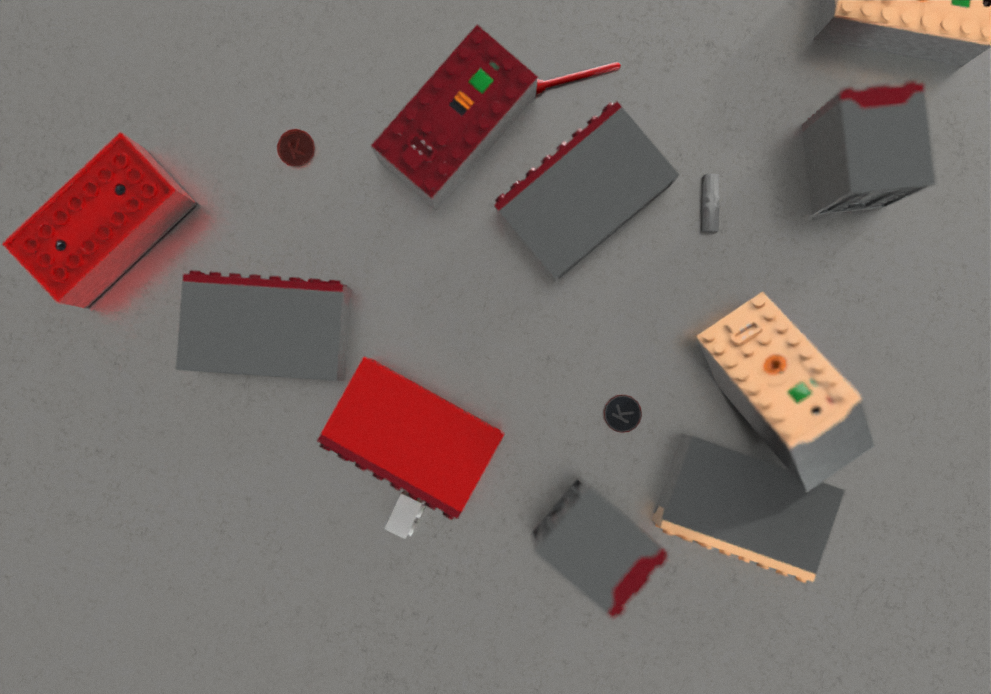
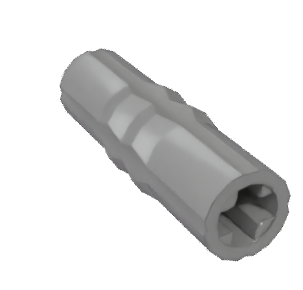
(710, 204)

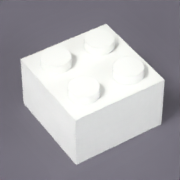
(404, 514)

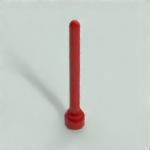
(542, 85)

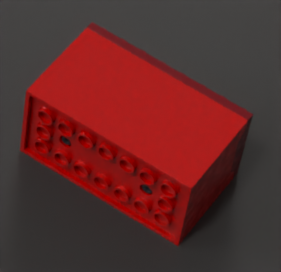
(99, 223)
(410, 438)

